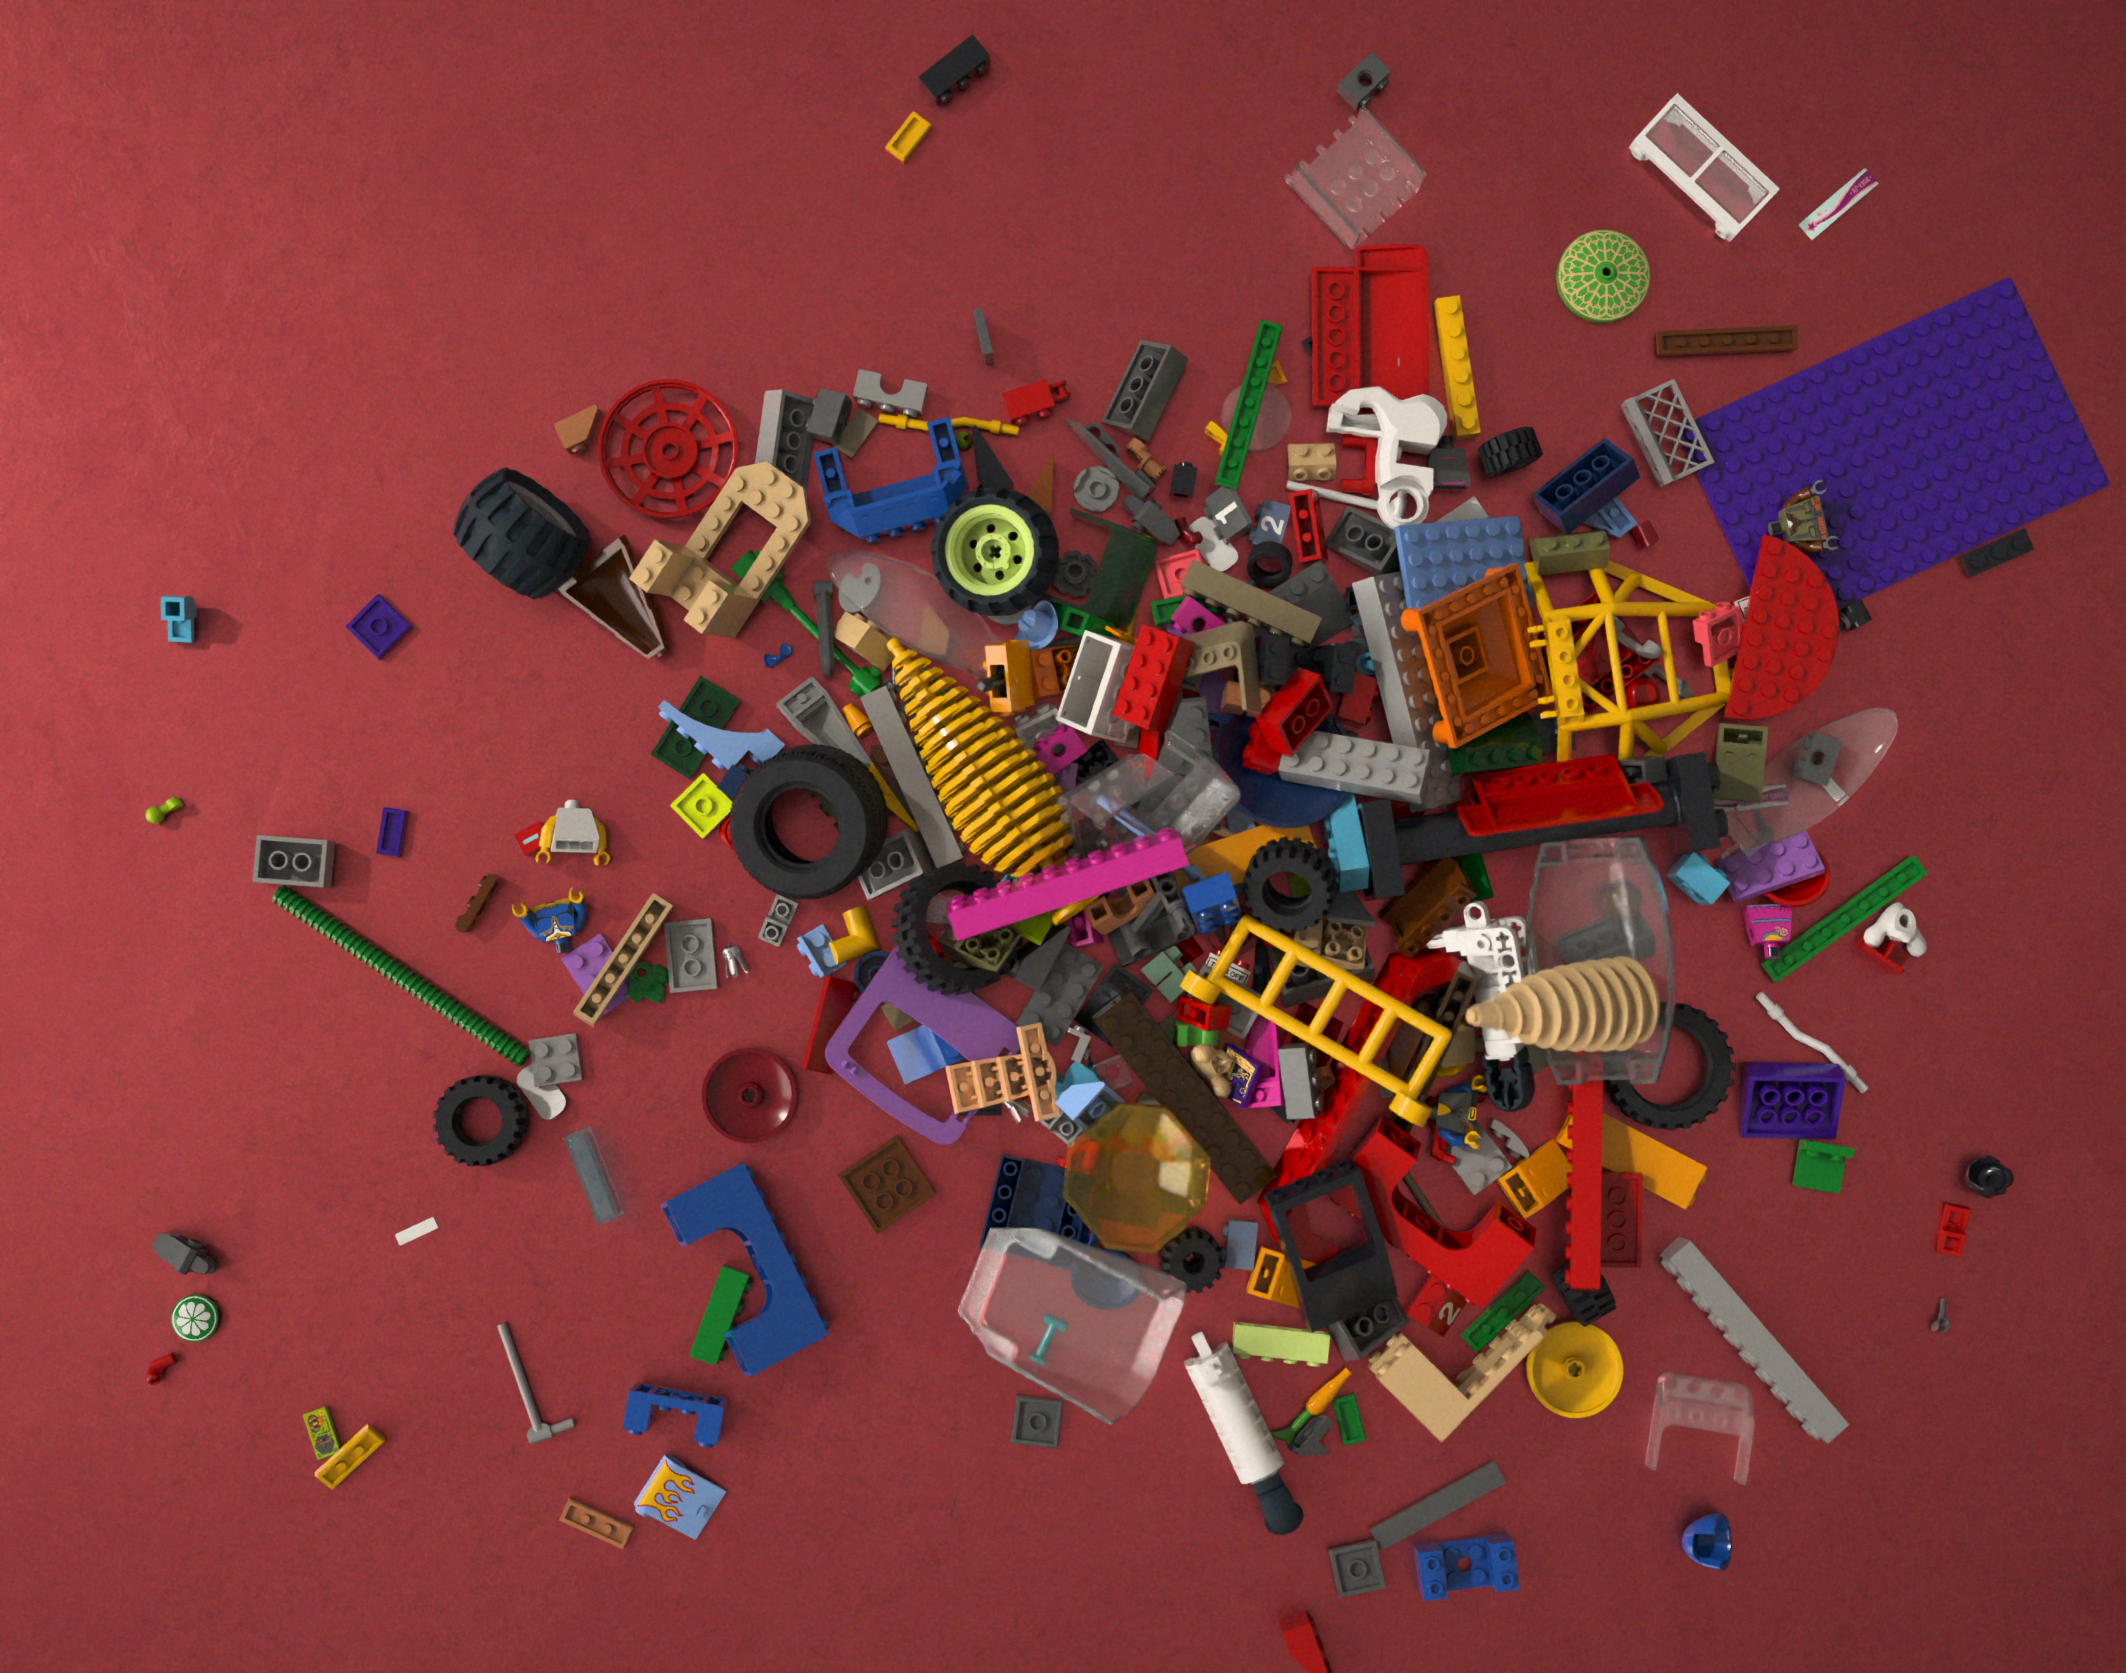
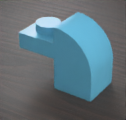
(180, 615)

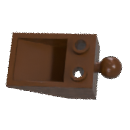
(1407, 1041)

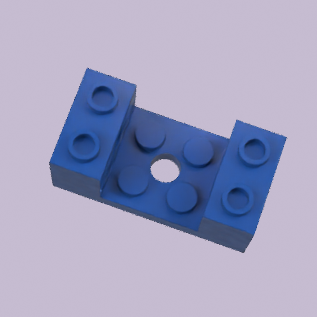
(645, 1398)
(1490, 1558)

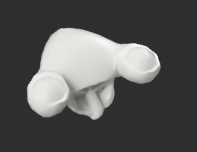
(1898, 925)

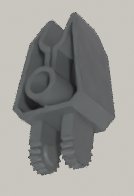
(1151, 519)
(184, 1253)

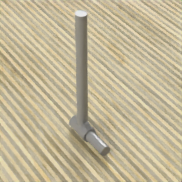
(538, 1431)

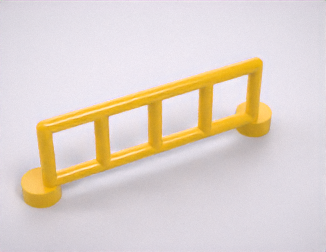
(1406, 1096)

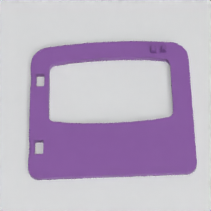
(959, 1020)

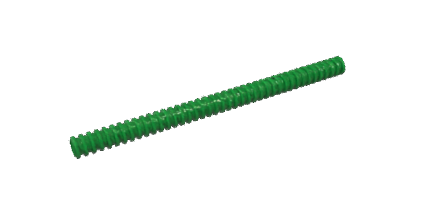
(400, 975)

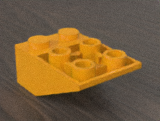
(1536, 1179)
(1272, 1277)

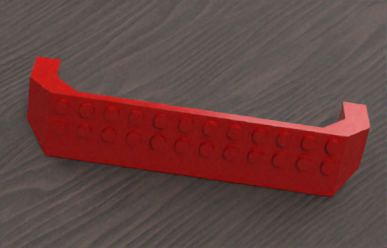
(1318, 1136)

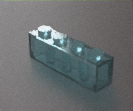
(593, 1175)

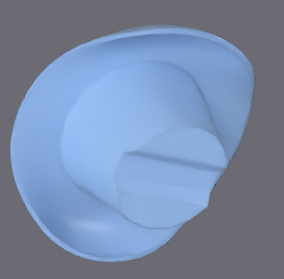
(1038, 625)

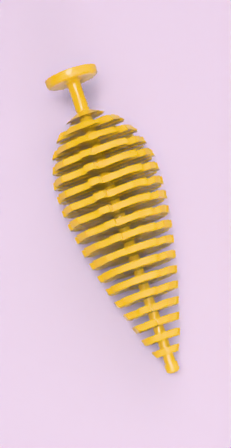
(984, 775)

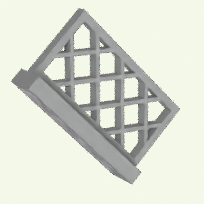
(1648, 441)

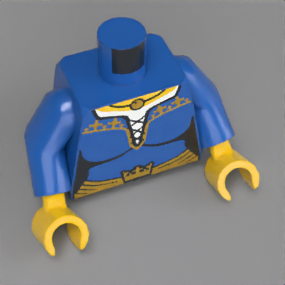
(555, 920)

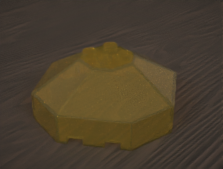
(1136, 1177)

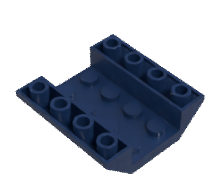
(1030, 1196)

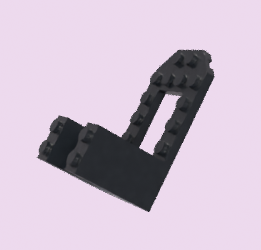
(1279, 660)

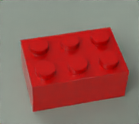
(1295, 712)

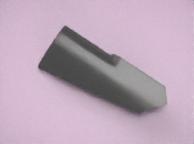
(1136, 483)

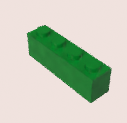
(720, 1314)

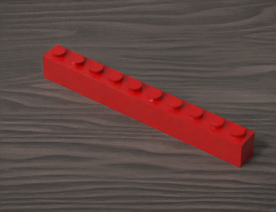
(1585, 1186)

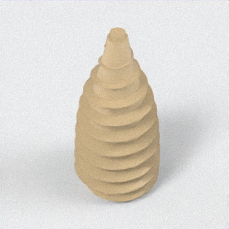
(1577, 1007)

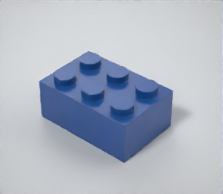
(1213, 903)

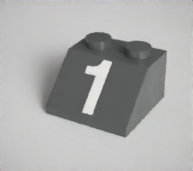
(1227, 514)

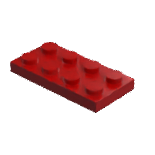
(1621, 1219)

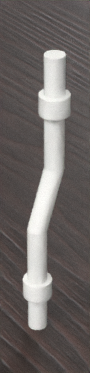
(1776, 1012)

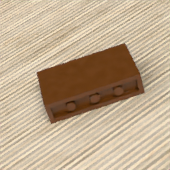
(1428, 904)

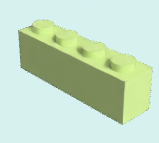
(1280, 1342)

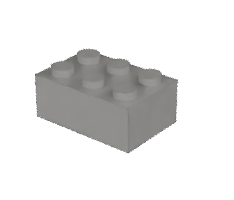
(293, 861)

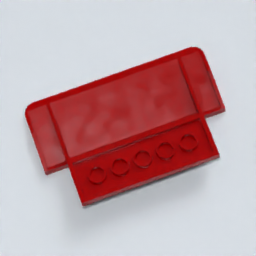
(1369, 320)
(1555, 796)

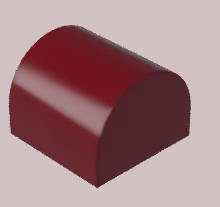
(1645, 534)

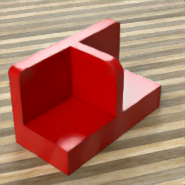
(1886, 954)

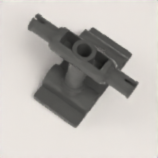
(1159, 926)

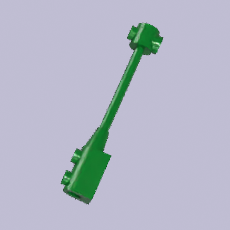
(863, 679)

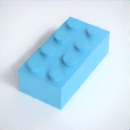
(1347, 845)

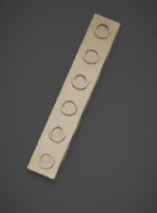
(623, 960)

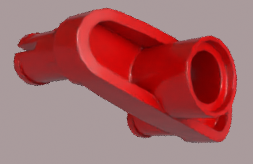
(1367, 483)

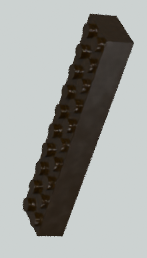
(1185, 1093)

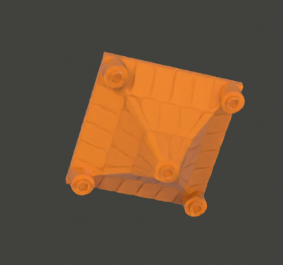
(1480, 655)

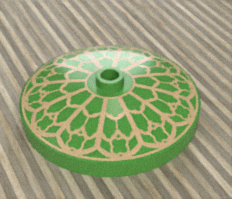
(1592, 293)

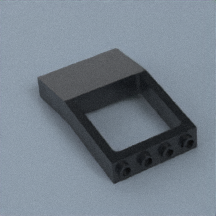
(1347, 1281)

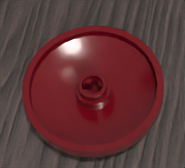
(749, 1095)

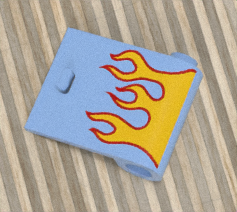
(676, 1496)

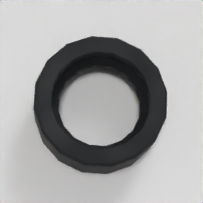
(1274, 550)

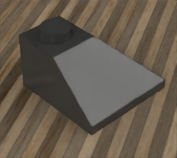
(1349, 910)

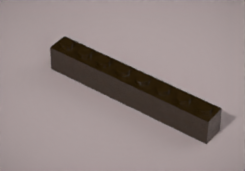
(1450, 1016)

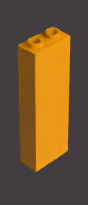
(1235, 852)
(1663, 1169)

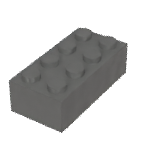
(1061, 993)

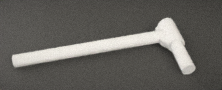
(1397, 505)

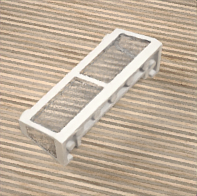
(1704, 166)

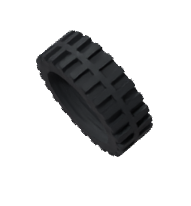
(913, 936)
(1707, 1097)

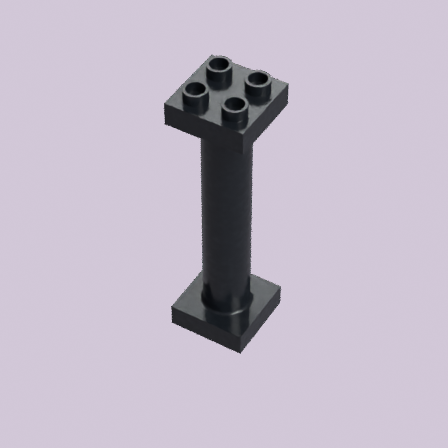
(1687, 814)

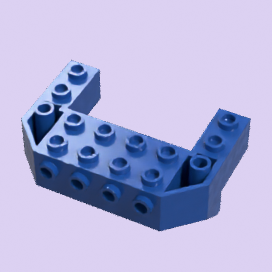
(900, 504)

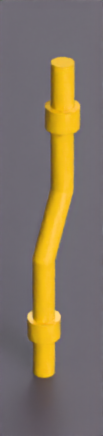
(993, 426)

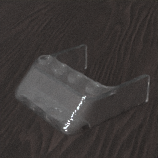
(1195, 802)
(1704, 1406)

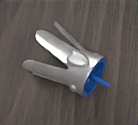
(730, 959)
(1020, 1106)

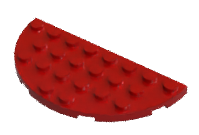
(1785, 634)

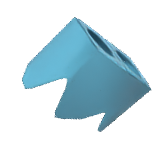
(1075, 1075)

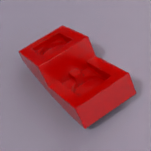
(1952, 1229)

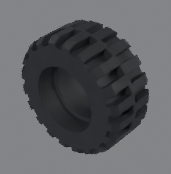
(1286, 911)
(449, 1120)

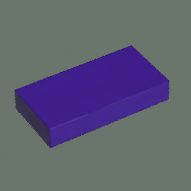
(392, 832)

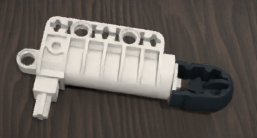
(1496, 950)
(1243, 1432)

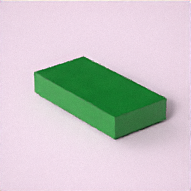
(1349, 1419)

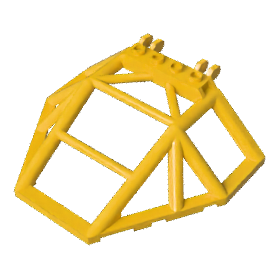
(1564, 671)

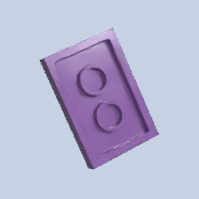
(586, 963)

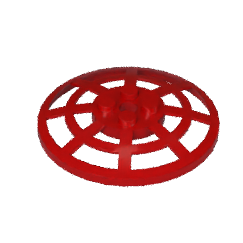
(661, 436)

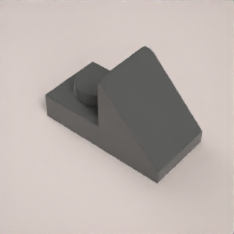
(1307, 1440)

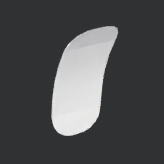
(1212, 550)
(546, 1099)

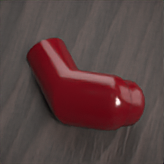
(1186, 535)

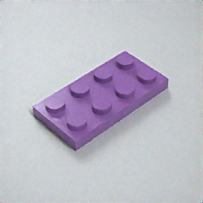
(1771, 867)

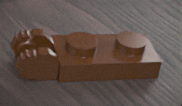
(478, 903)

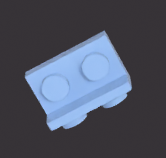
(816, 946)

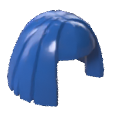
(1709, 1541)

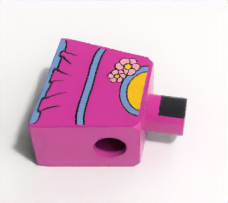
(1768, 927)

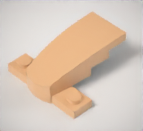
(1008, 1077)

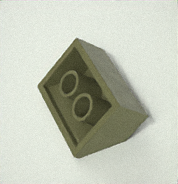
(1570, 552)

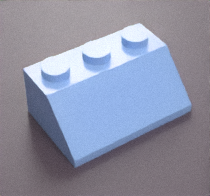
(1087, 1102)

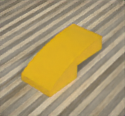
(1217, 434)

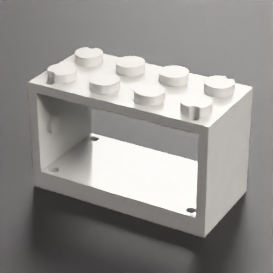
(1096, 686)

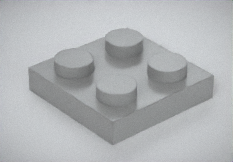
(555, 1060)

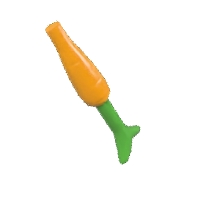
(1314, 1406)

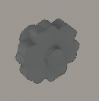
(1075, 574)

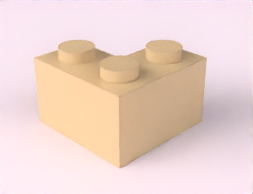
(864, 639)

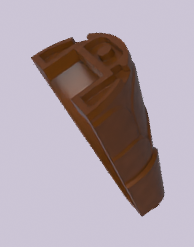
(617, 602)

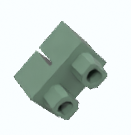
(1161, 966)

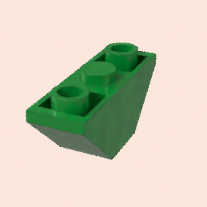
(1076, 621)

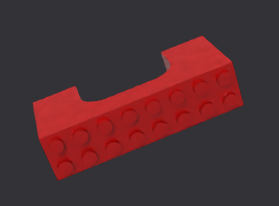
(1467, 1261)

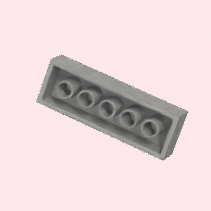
(1359, 767)

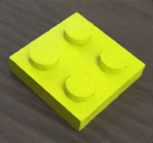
(703, 806)

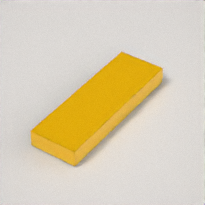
(350, 1456)

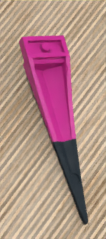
(1264, 1042)

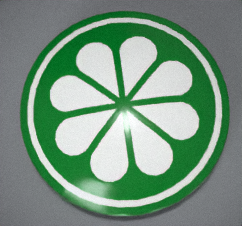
(195, 1318)

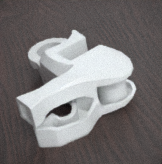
(1400, 426)

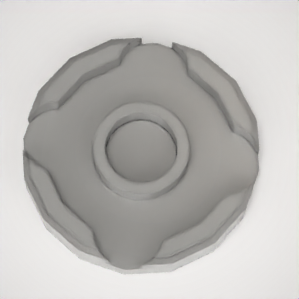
(1096, 489)

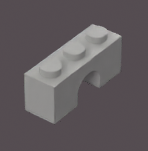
(909, 400)

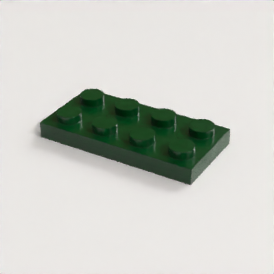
(706, 705)

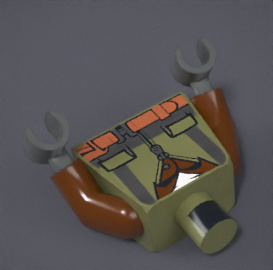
(1803, 522)

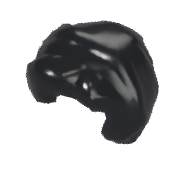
(1988, 1177)

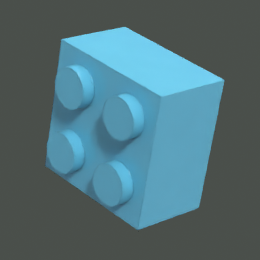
(1698, 878)

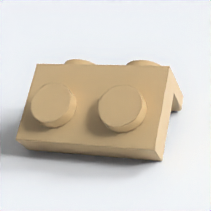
(1311, 462)

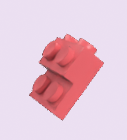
(1718, 632)

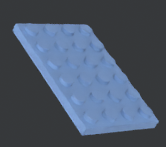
(1456, 553)

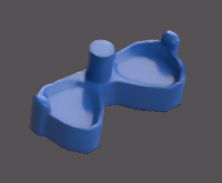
(784, 653)

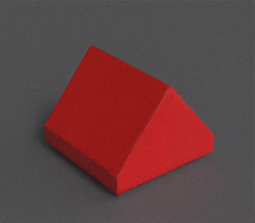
(1189, 949)

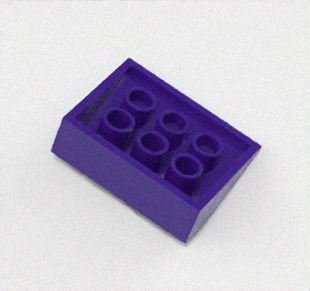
(1791, 1100)

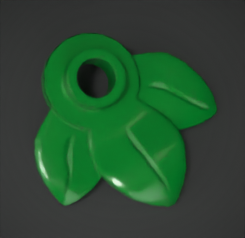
(648, 986)

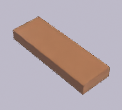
(596, 1523)

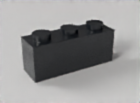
(955, 70)

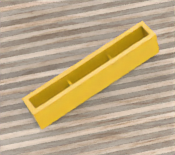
(1456, 368)

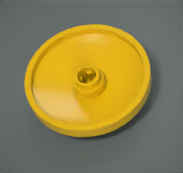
(1575, 1369)

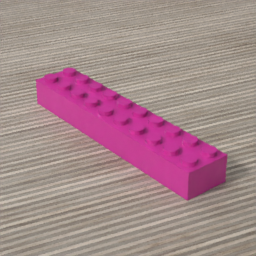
(1066, 883)

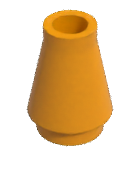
(857, 720)

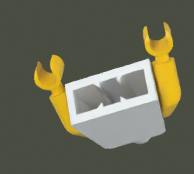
(574, 831)

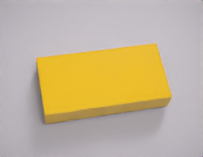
(908, 136)

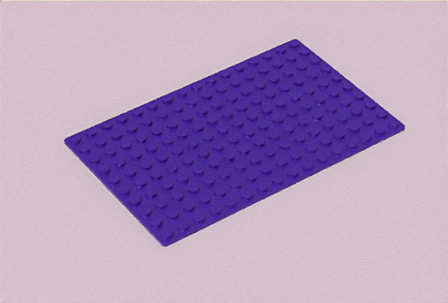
(1919, 437)

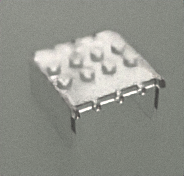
(1358, 179)
(1097, 800)

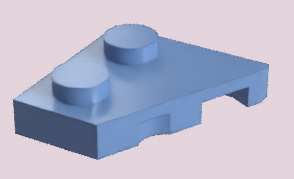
(1612, 519)

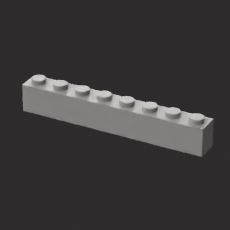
(911, 776)

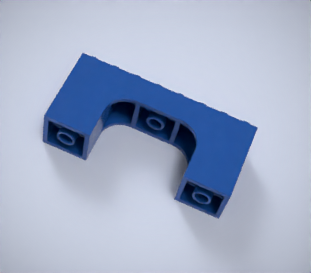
(789, 1313)

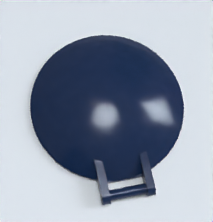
(1269, 797)

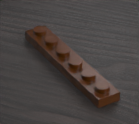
(1726, 340)

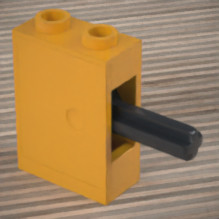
(1009, 677)

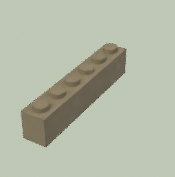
(1250, 603)

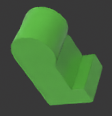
(1190, 1035)

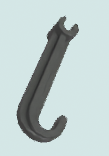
(822, 592)

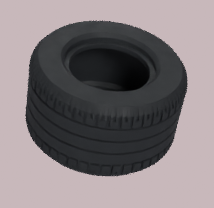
(852, 794)

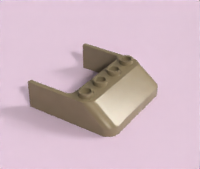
(1224, 648)

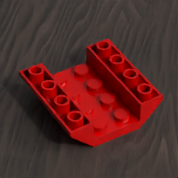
(1595, 662)

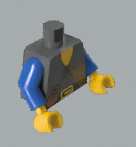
(1457, 1113)

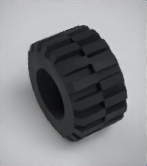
(1510, 451)

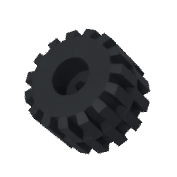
(1201, 1268)
(1583, 1304)

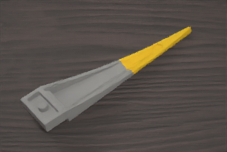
(820, 721)

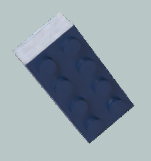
(1586, 485)

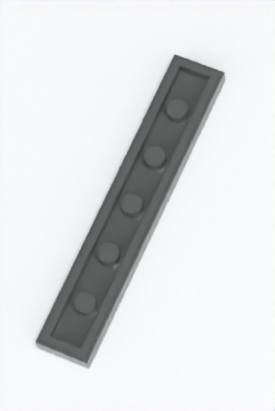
(1437, 1505)

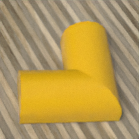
(861, 938)

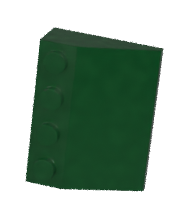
(1503, 747)

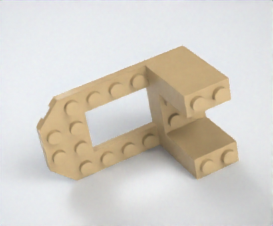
(714, 599)
(1432, 1395)

